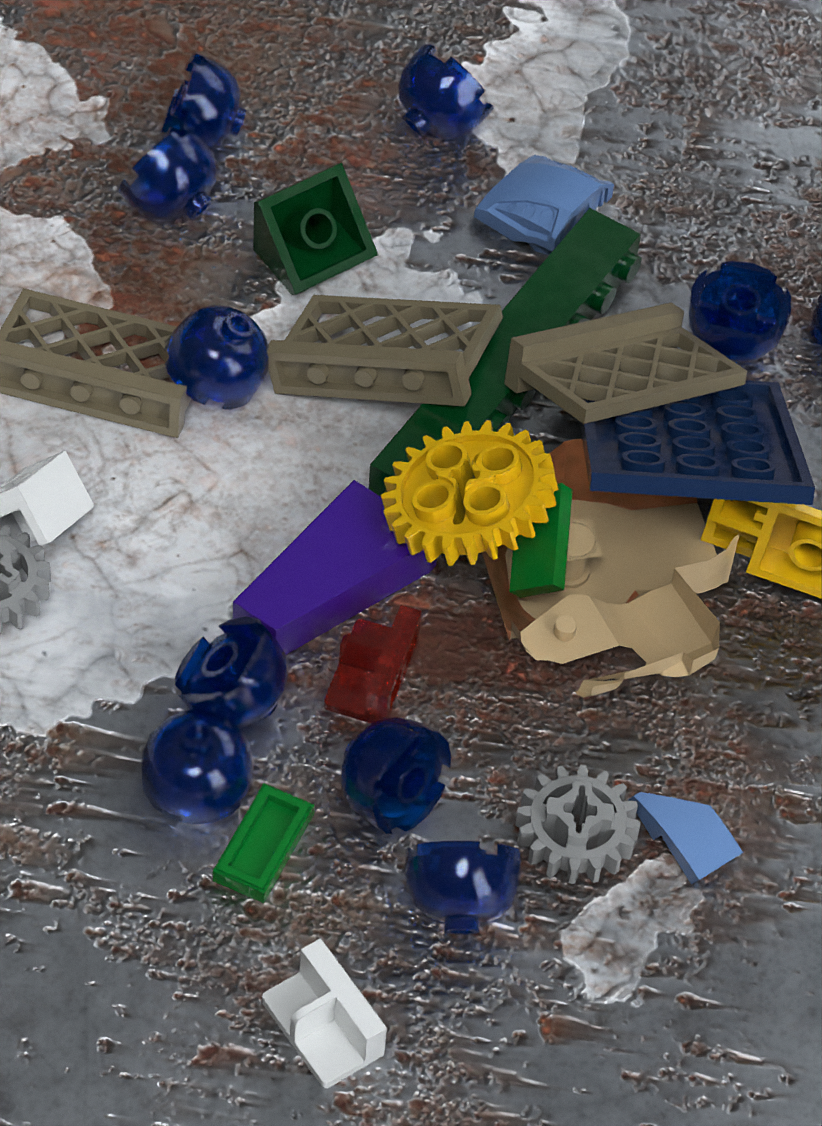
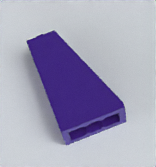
(331, 571)

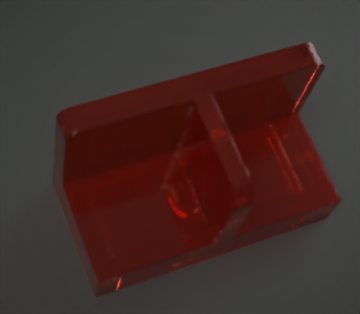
(373, 667)

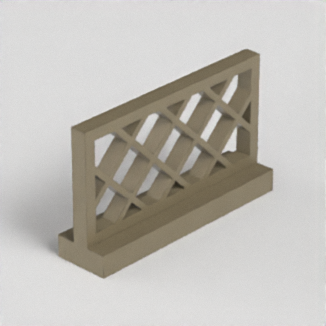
(621, 352)
(388, 367)
(90, 384)

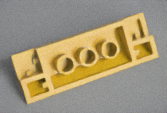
(776, 536)

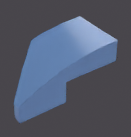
(690, 831)

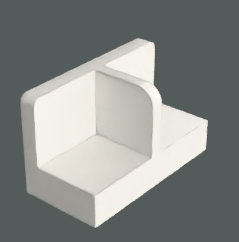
(45, 498)
(326, 1017)

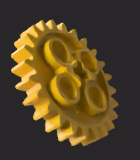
(469, 492)

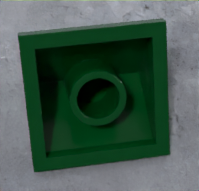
(312, 230)

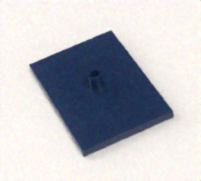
(703, 447)

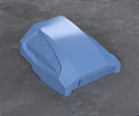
(541, 202)

